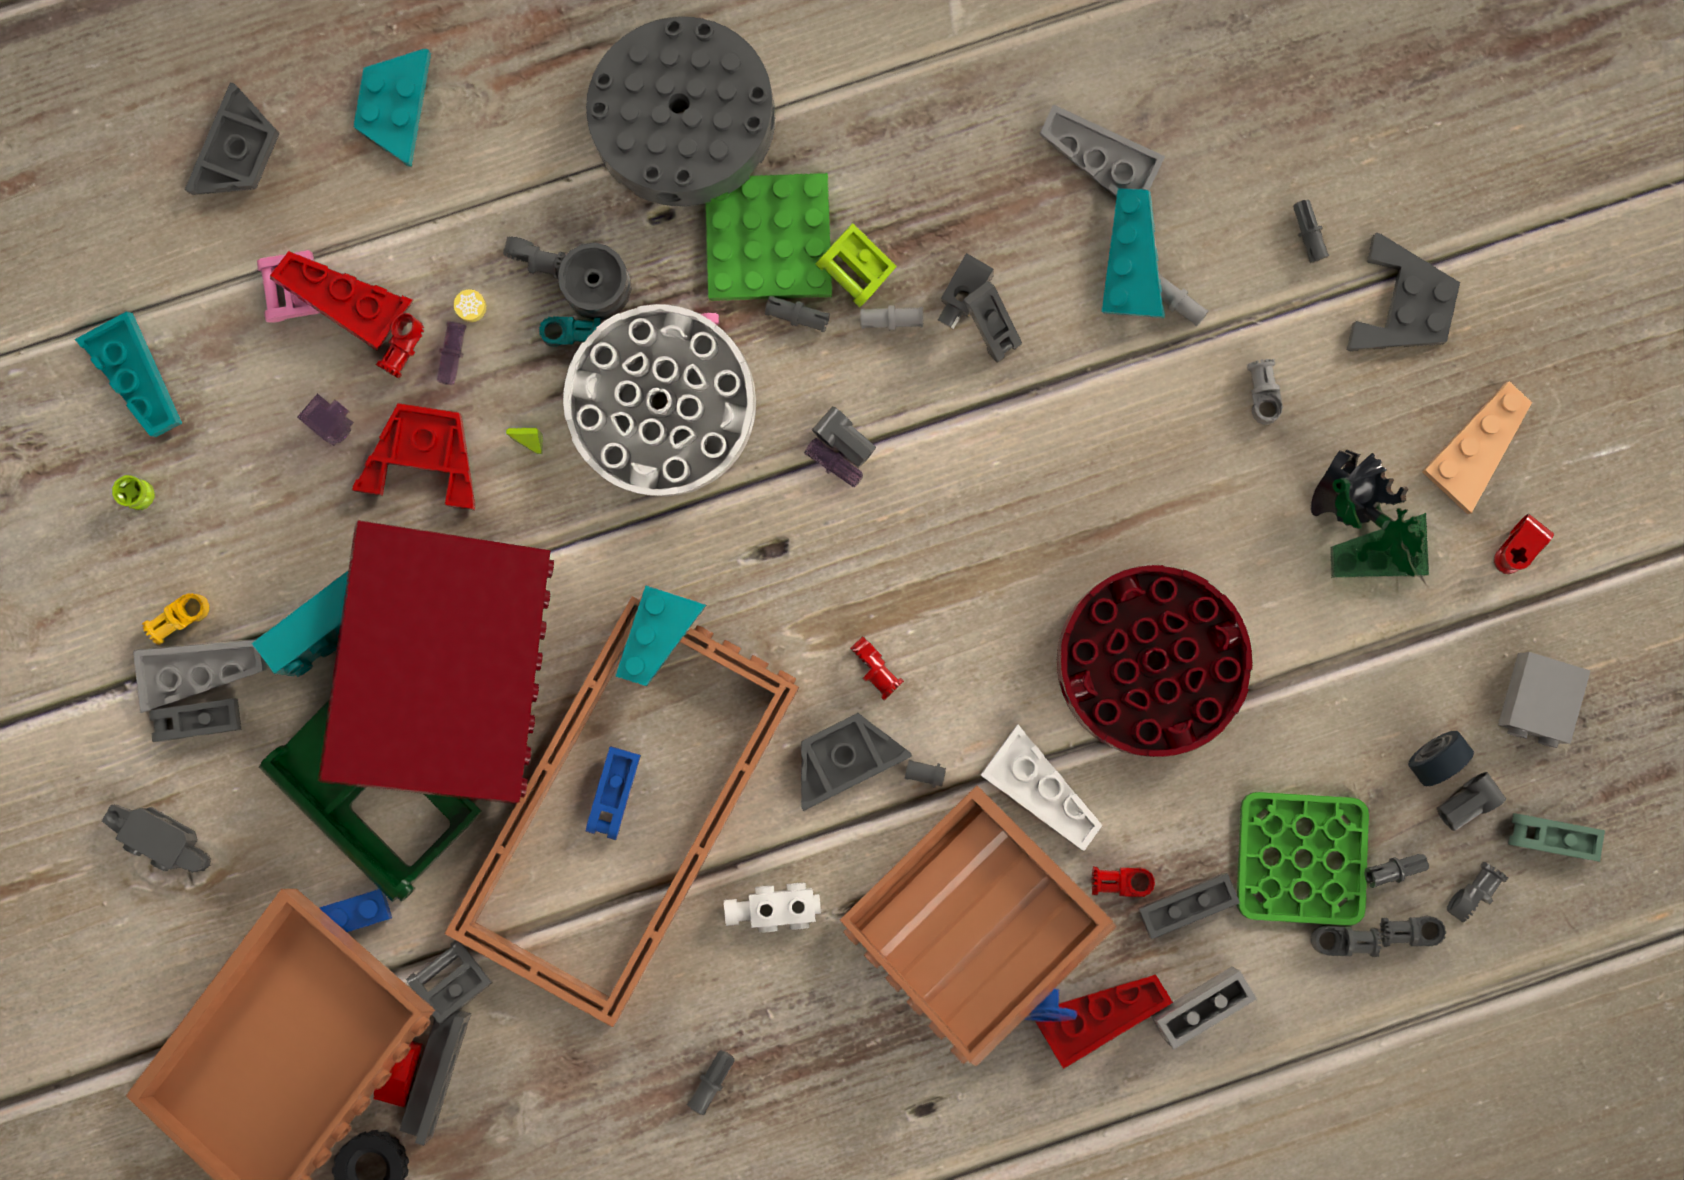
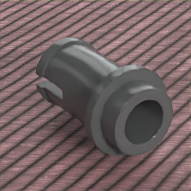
(925, 773)

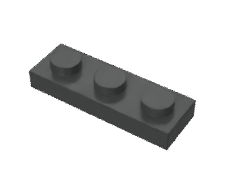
(1188, 905)

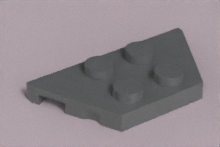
(234, 148)
(845, 757)

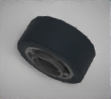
(1441, 758)

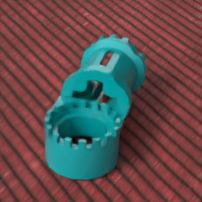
(572, 329)

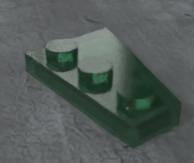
(1346, 563)

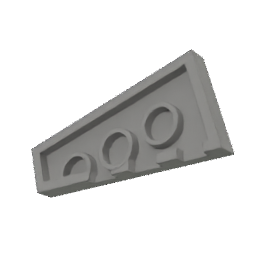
(1100, 152)

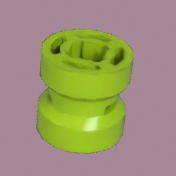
(126, 489)

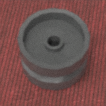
(599, 265)

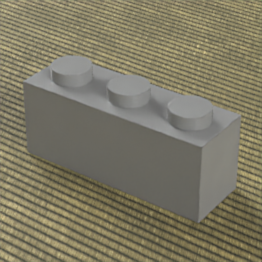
(1203, 1007)

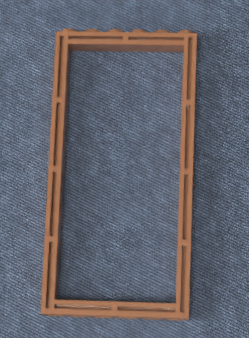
(538, 971)

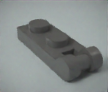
(992, 321)
(196, 720)

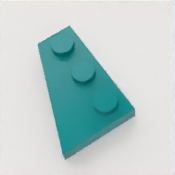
(655, 632)

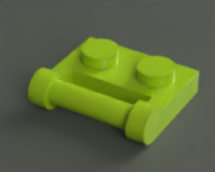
(862, 258)

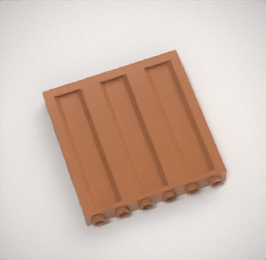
(976, 926)

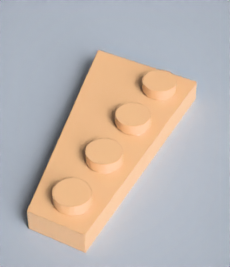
(1475, 452)

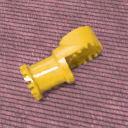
(175, 618)

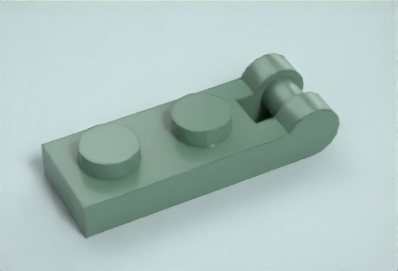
(1558, 837)

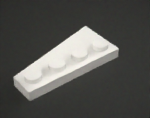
(1032, 782)

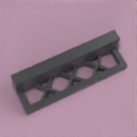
(434, 1077)

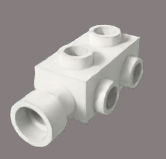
(782, 908)

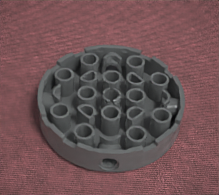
(656, 76)

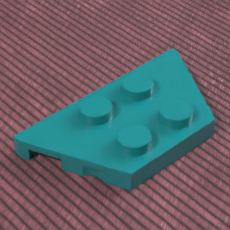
(393, 102)

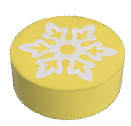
(470, 305)

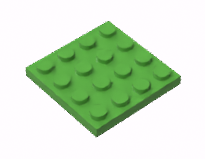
(769, 239)

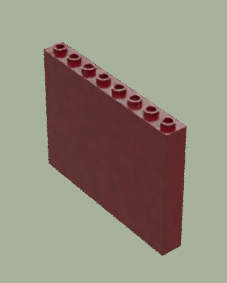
(436, 664)

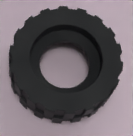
(372, 1142)

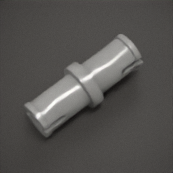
(1181, 302)
(891, 317)

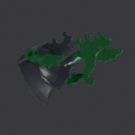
(1356, 499)

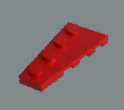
(348, 302)

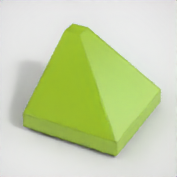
(528, 437)

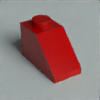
(398, 1086)

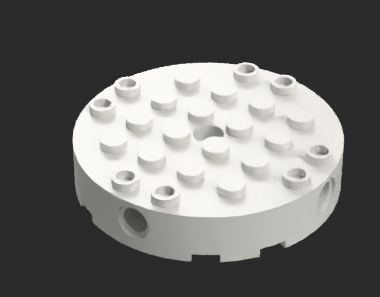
(613, 391)

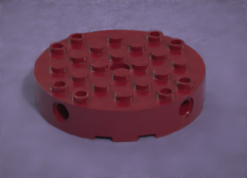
(1201, 655)

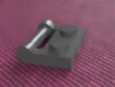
(456, 988)

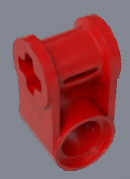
(1525, 542)

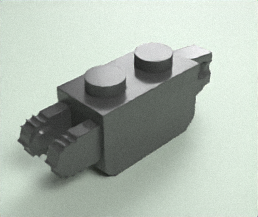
(157, 837)

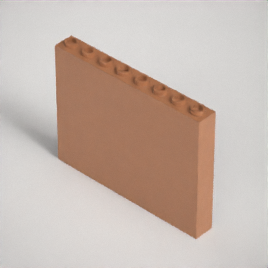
(281, 1048)

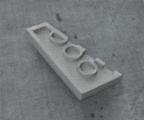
(186, 670)

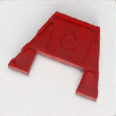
(423, 441)

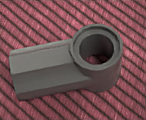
(839, 432)
(1477, 797)

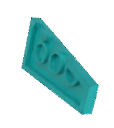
(1132, 267)

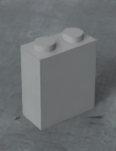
(1543, 699)

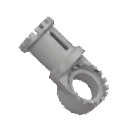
(1265, 390)

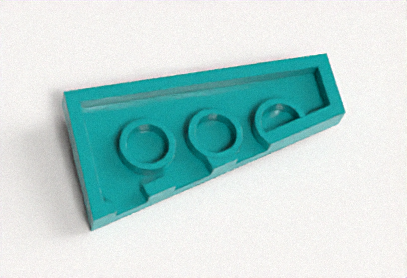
(128, 364)

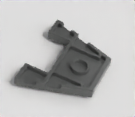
(1419, 304)

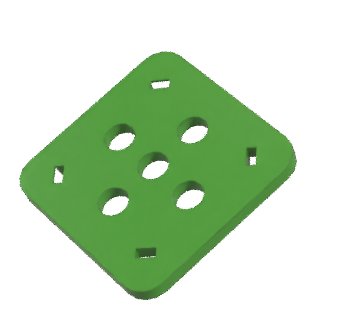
(1327, 835)

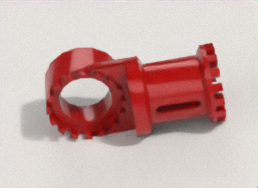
(401, 345)
(879, 674)
(1122, 881)

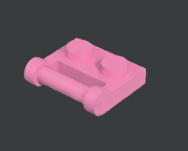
(294, 306)

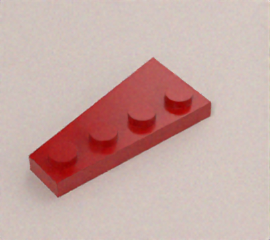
(1103, 1017)

